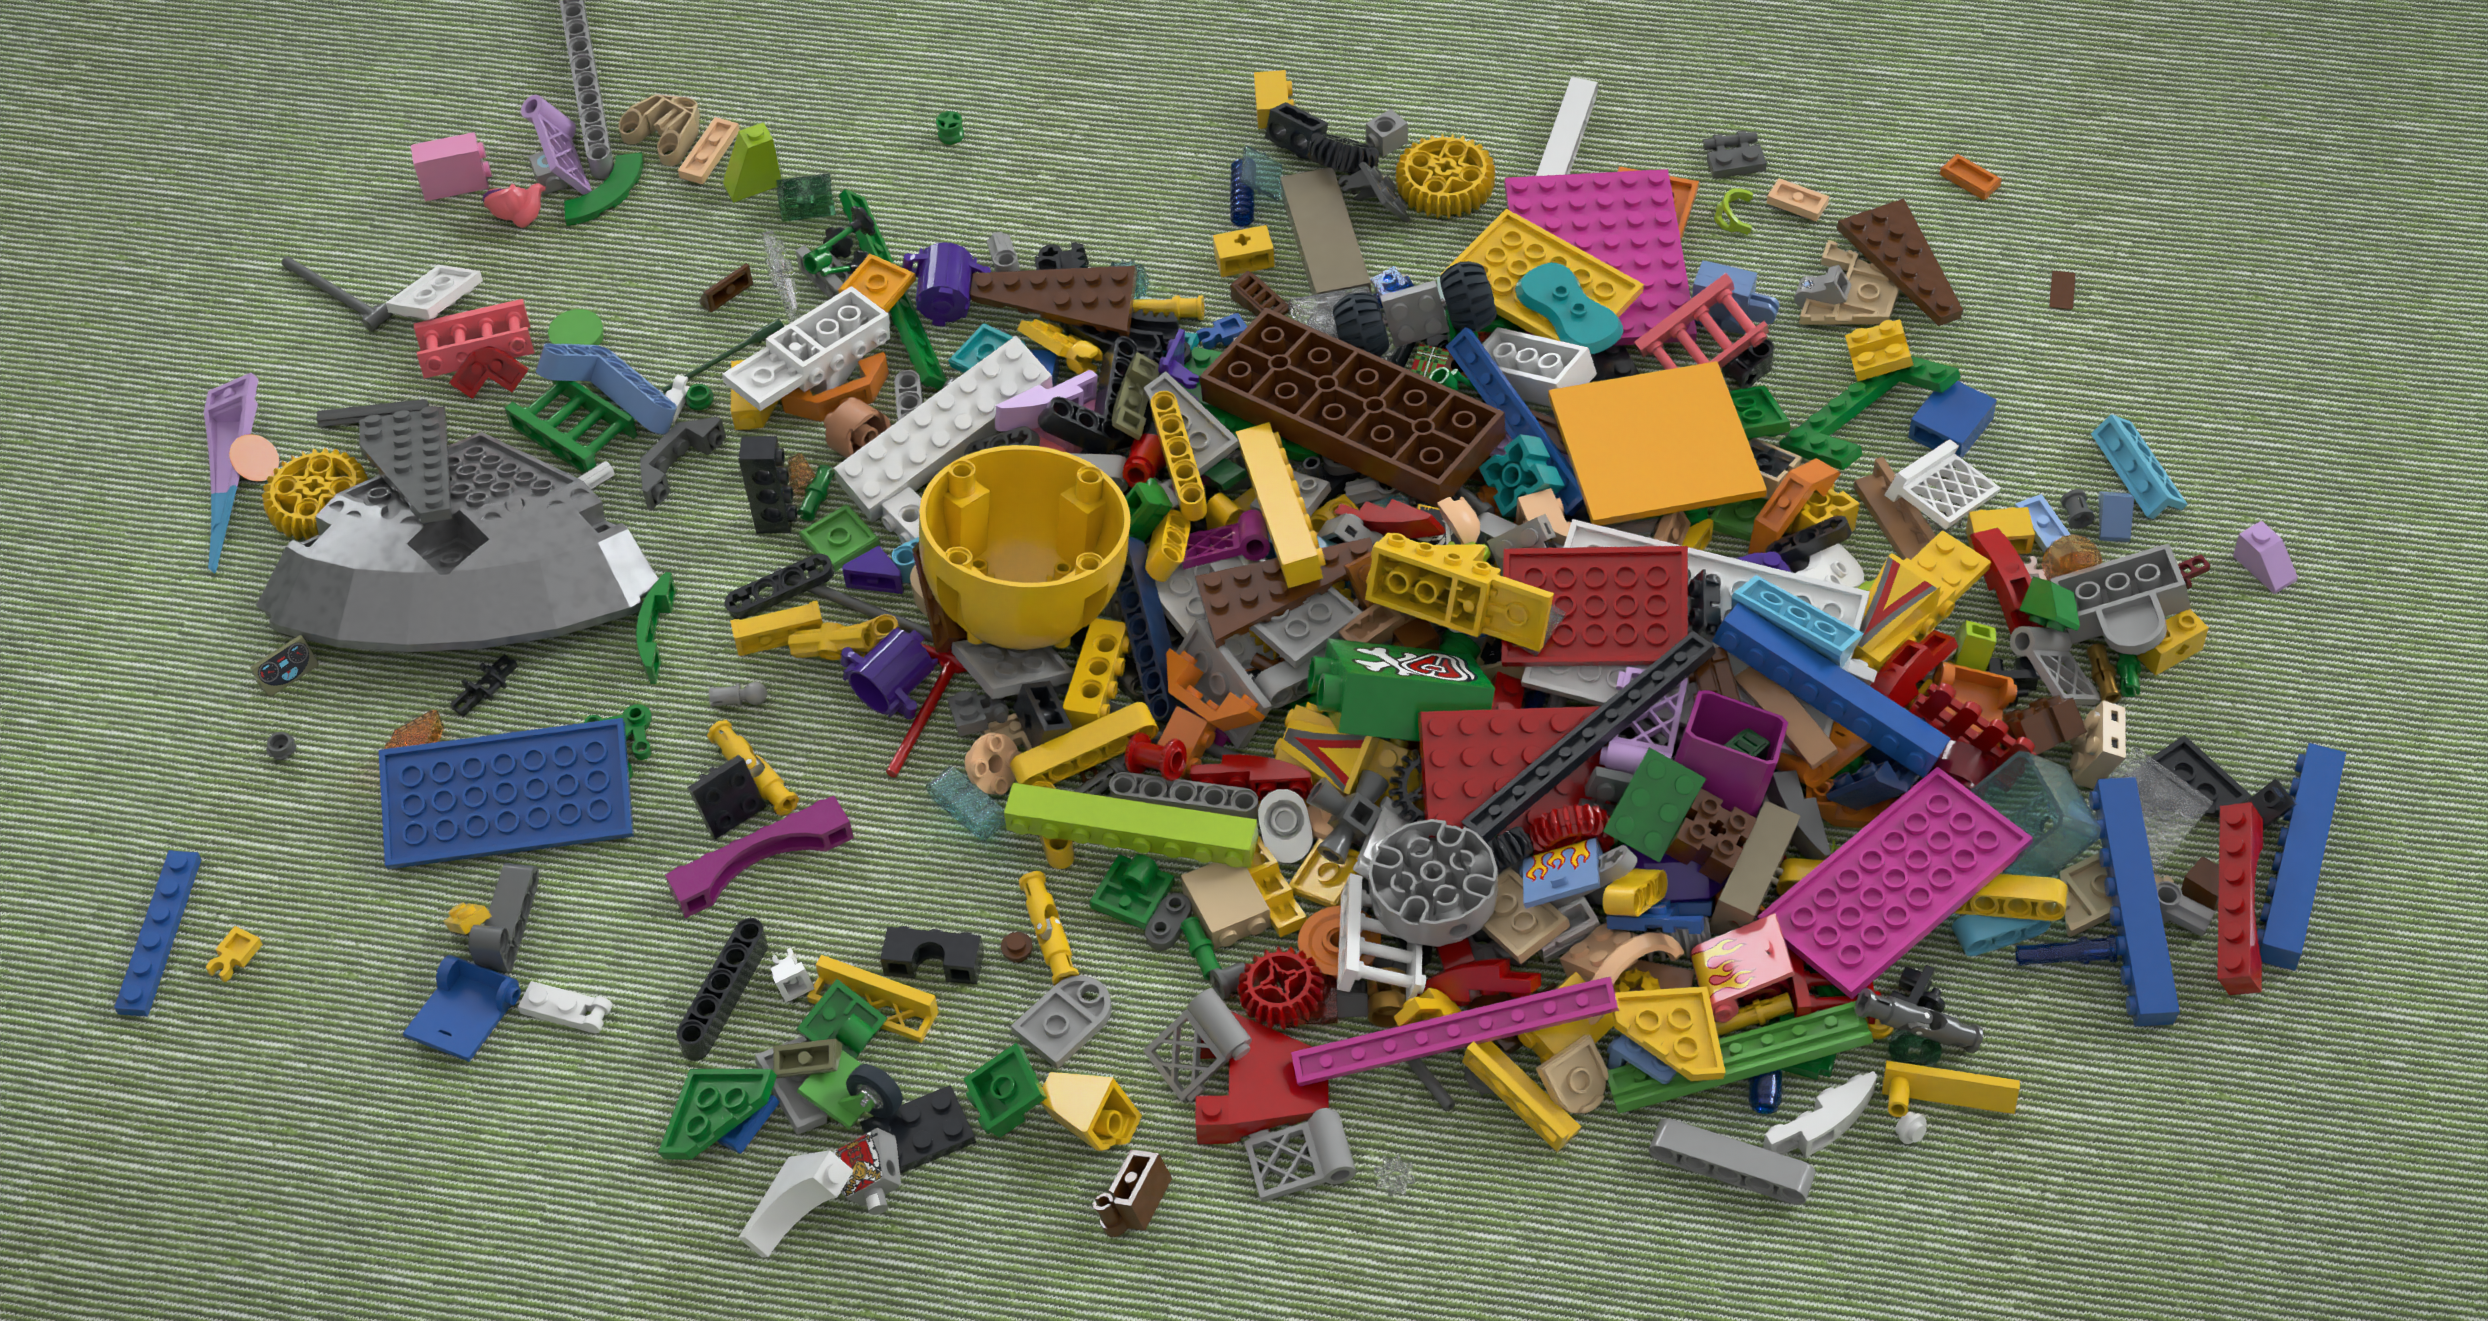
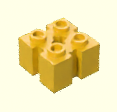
(1819, 509)

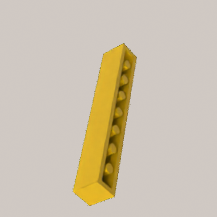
(1281, 505)

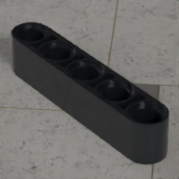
(722, 1002)

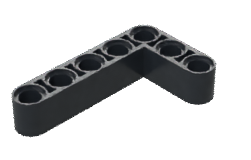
(1086, 427)

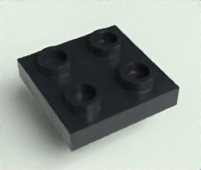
(726, 796)

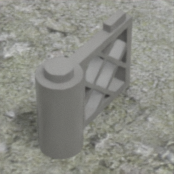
(2050, 648)
(1218, 1030)
(1326, 1147)

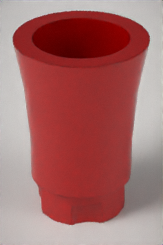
(1144, 460)

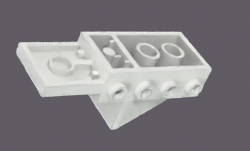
(812, 351)

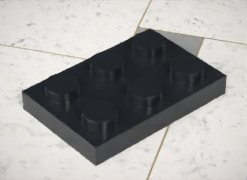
(925, 1128)

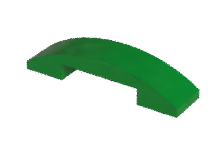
(658, 600)

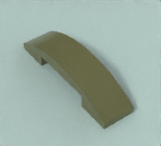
(1131, 398)

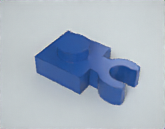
(1223, 331)

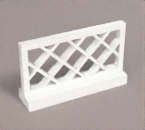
(1928, 471)

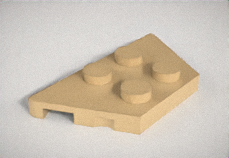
(2086, 895)

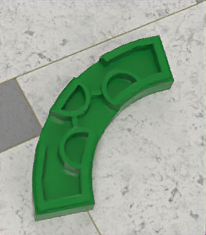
(609, 194)

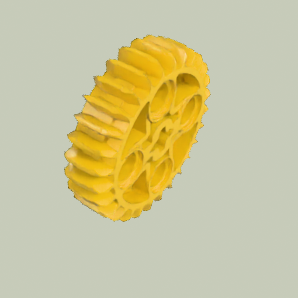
(1445, 176)
(306, 488)

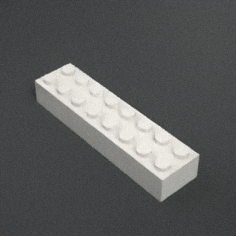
(939, 428)

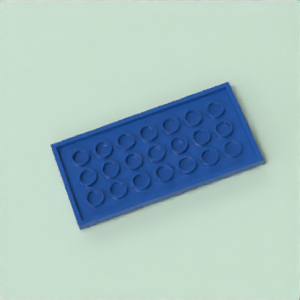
(505, 793)

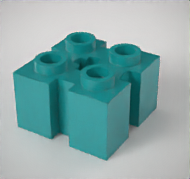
(1520, 473)

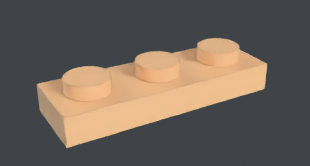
(708, 150)

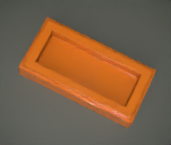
(1970, 177)

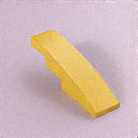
(1285, 912)

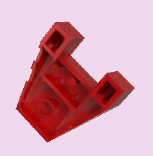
(1260, 1090)

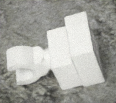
(791, 977)

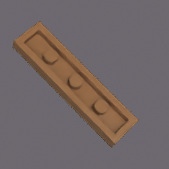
(1898, 520)

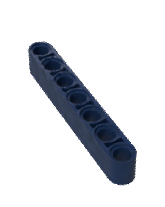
(1147, 631)

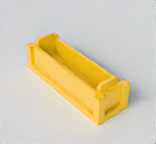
(774, 628)

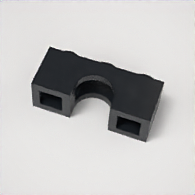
(908, 947)

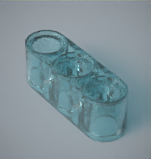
(966, 803)

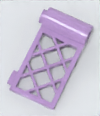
(556, 136)
(1626, 754)

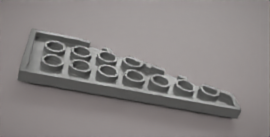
(412, 458)

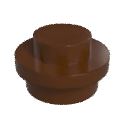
(1016, 947)

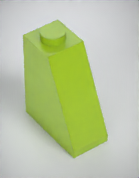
(752, 164)

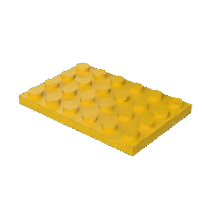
(1516, 246)

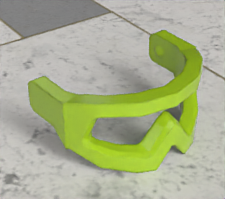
(1735, 225)

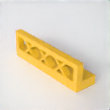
(884, 993)
(1521, 1094)

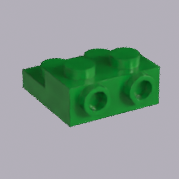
(1004, 1091)

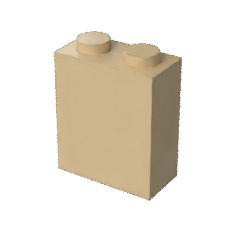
(1226, 903)

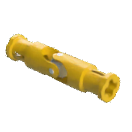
(768, 781)
(1047, 926)

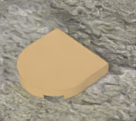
(1576, 1076)

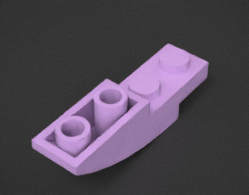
(1027, 406)

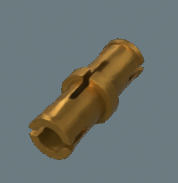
(2105, 682)

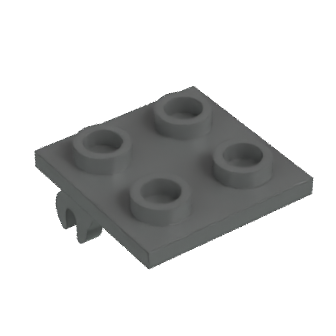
(1372, 185)

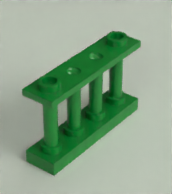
(564, 444)

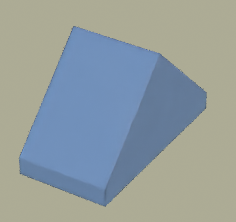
(2115, 516)

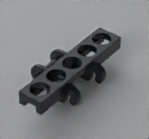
(498, 680)

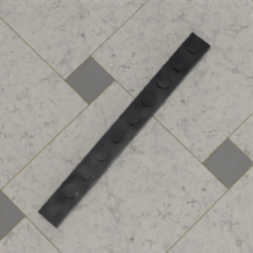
(1589, 736)

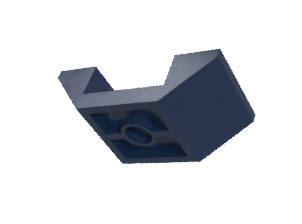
(1873, 782)

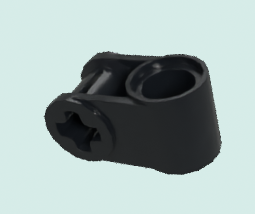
(1751, 364)

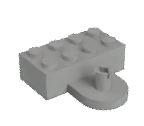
(2128, 599)

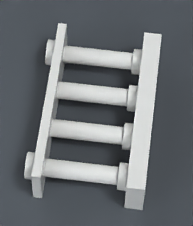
(1352, 946)

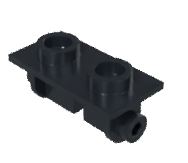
(1703, 591)

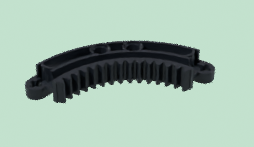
(1145, 331)

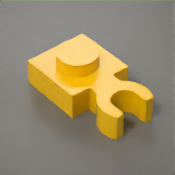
(234, 950)

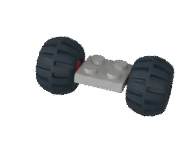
(1417, 310)

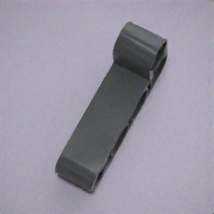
(500, 937)

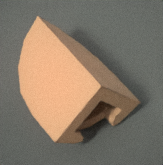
(1460, 519)

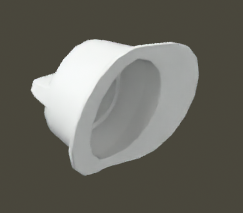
(1285, 825)

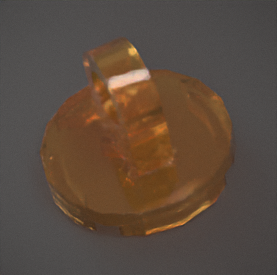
(2069, 555)

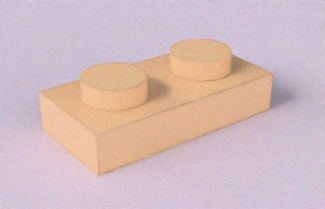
(1797, 199)

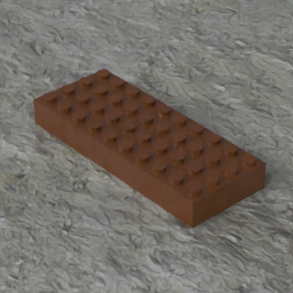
(1353, 407)

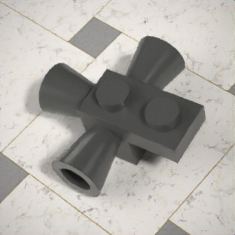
(1351, 815)

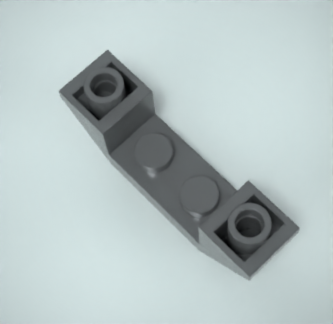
(699, 434)

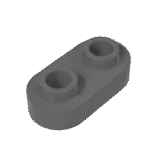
(1168, 919)

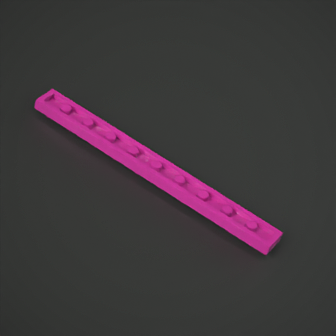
(1455, 1031)

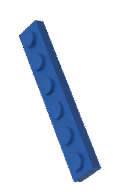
(157, 933)

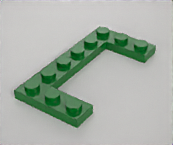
(1813, 436)

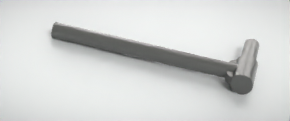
(372, 317)

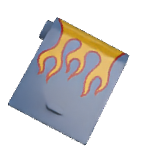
(1561, 872)

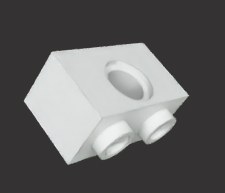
(902, 514)

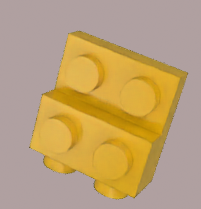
(1878, 349)

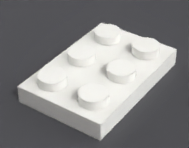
(434, 292)

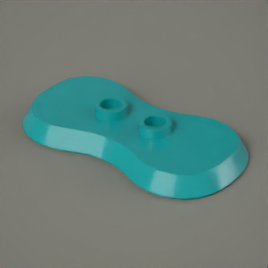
(1560, 298)

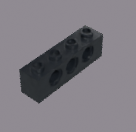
(767, 484)

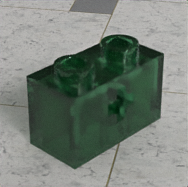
(806, 197)

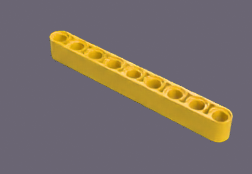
(2002, 897)

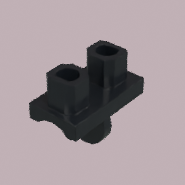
(2023, 675)
(2272, 802)
(1919, 985)

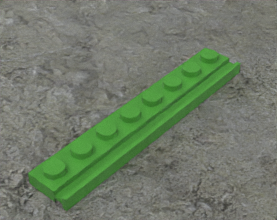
(1751, 1055)

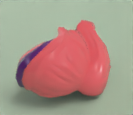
(515, 203)

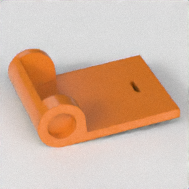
(1985, 688)
(1848, 747)

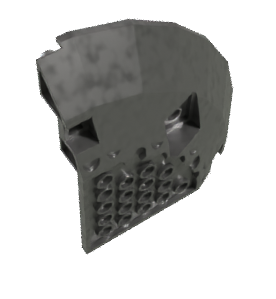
(509, 568)

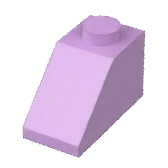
(2265, 557)

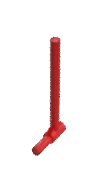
(950, 665)

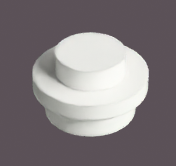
(1911, 1128)

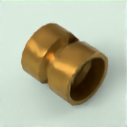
(1385, 1001)

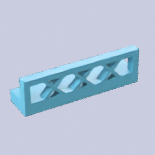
(2137, 466)

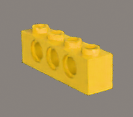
(1097, 672)

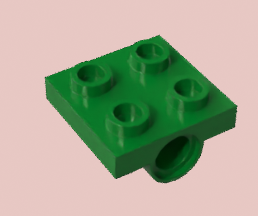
(1132, 890)
(842, 1017)

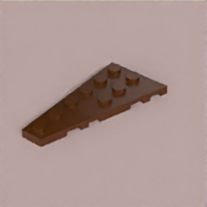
(1900, 251)
(1071, 296)

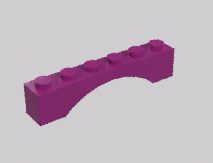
(813, 828)

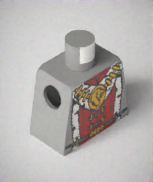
(875, 1169)

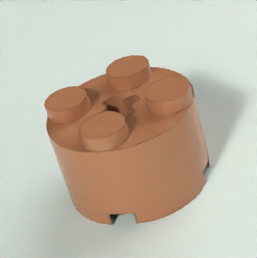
(853, 426)

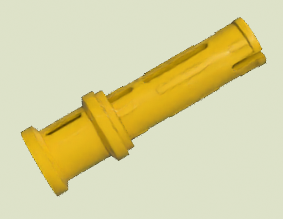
(1180, 306)

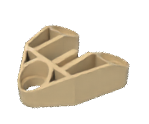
(671, 116)

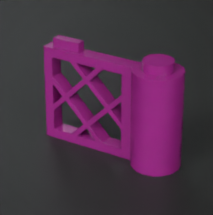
(1244, 538)

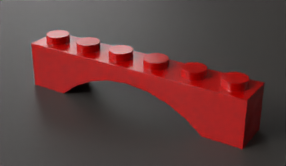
(2238, 944)

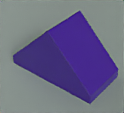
(873, 572)

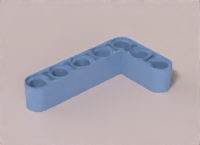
(612, 377)

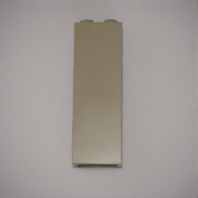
(1323, 231)

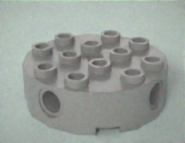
(1433, 886)

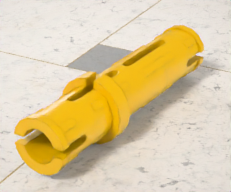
(1756, 1013)

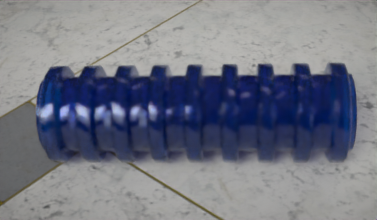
(1241, 197)

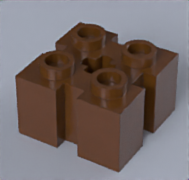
(2046, 722)
(1711, 836)

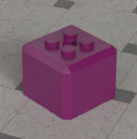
(1730, 774)

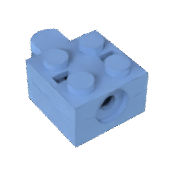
(1756, 306)

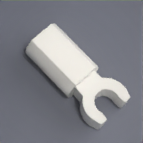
(678, 393)

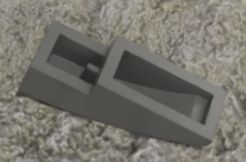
(1809, 835)

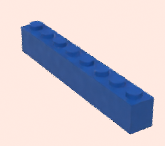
(1831, 690)
(2301, 856)
(2134, 902)

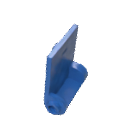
(463, 1008)

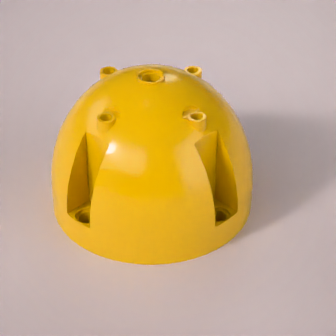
(1023, 544)

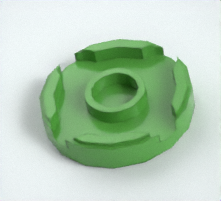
(576, 327)

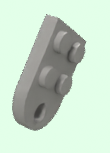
(1063, 1019)

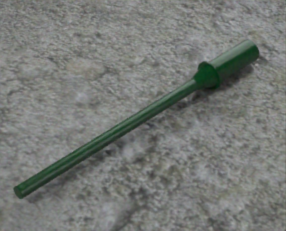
(756, 337)

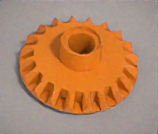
(1321, 937)

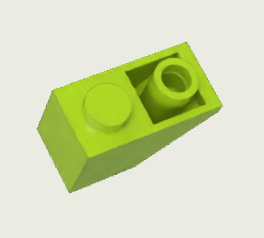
(1975, 645)

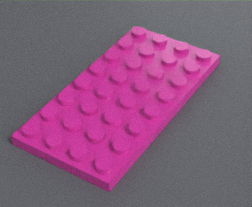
(1896, 881)

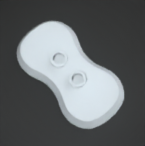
(1835, 566)

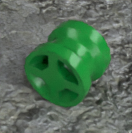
(950, 127)

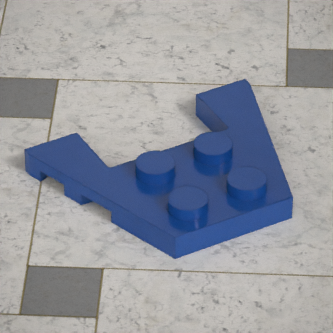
(1667, 916)

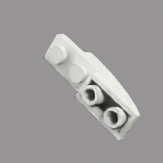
(1832, 1116)

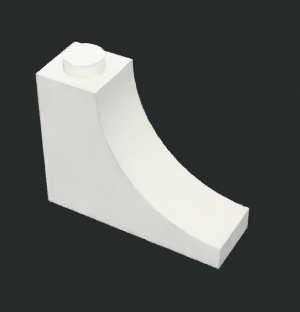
(797, 1189)

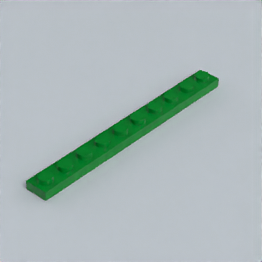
(903, 312)

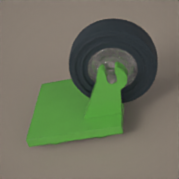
(853, 1091)

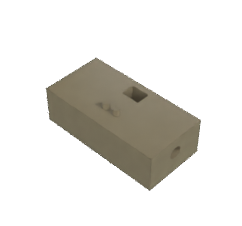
(1755, 869)

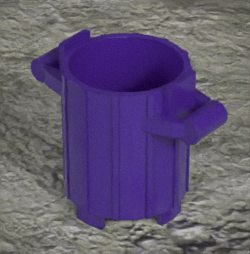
(943, 281)
(889, 672)

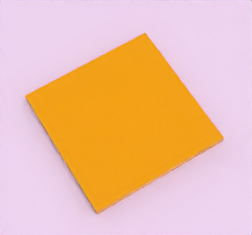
(1656, 443)

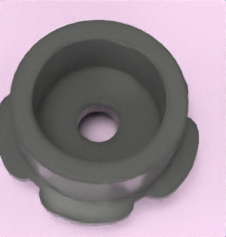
(275, 744)

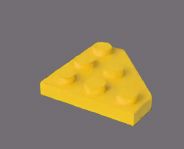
(1673, 1027)

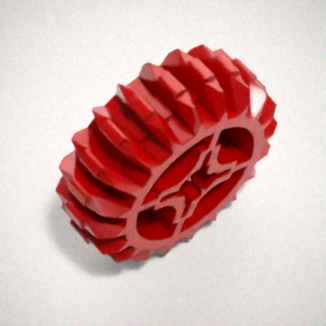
(1568, 827)
(1295, 974)

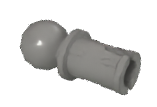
(753, 693)

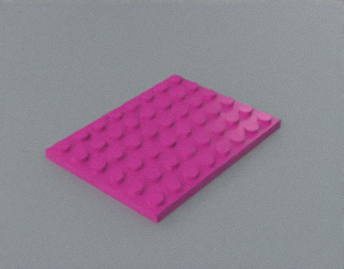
(1624, 223)

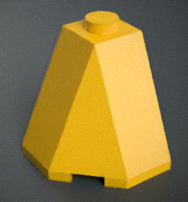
(1091, 1108)

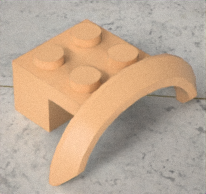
(1612, 951)

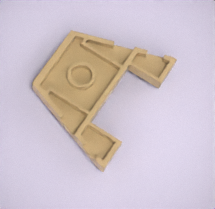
(1869, 298)

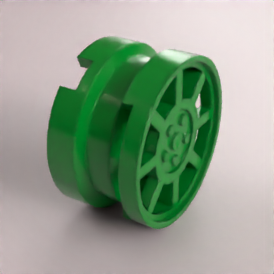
(1459, 643)

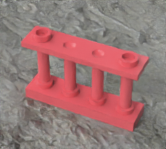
(1698, 309)
(451, 338)

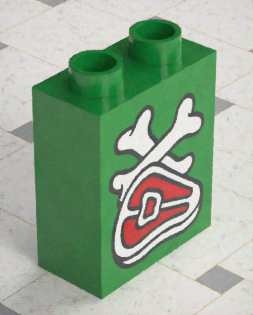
(1384, 687)

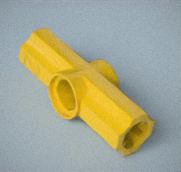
(831, 640)

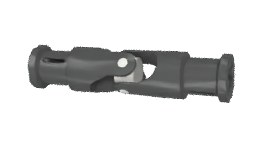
(1917, 1019)

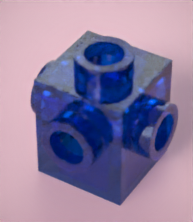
(1388, 282)

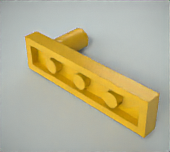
(1947, 1087)

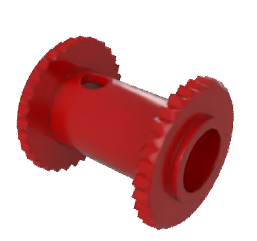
(1143, 754)

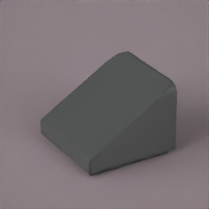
(1353, 1002)

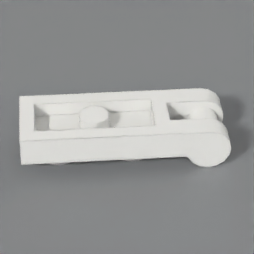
(564, 1007)

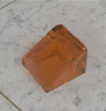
(799, 471)

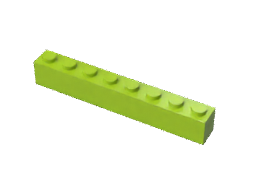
(1131, 825)

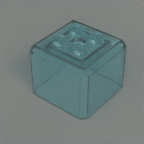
(2028, 794)

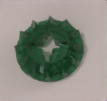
(1899, 1048)

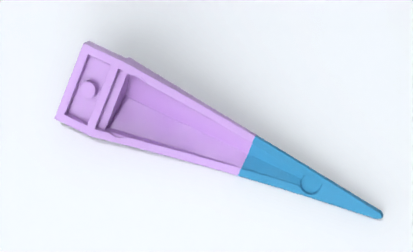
(227, 415)

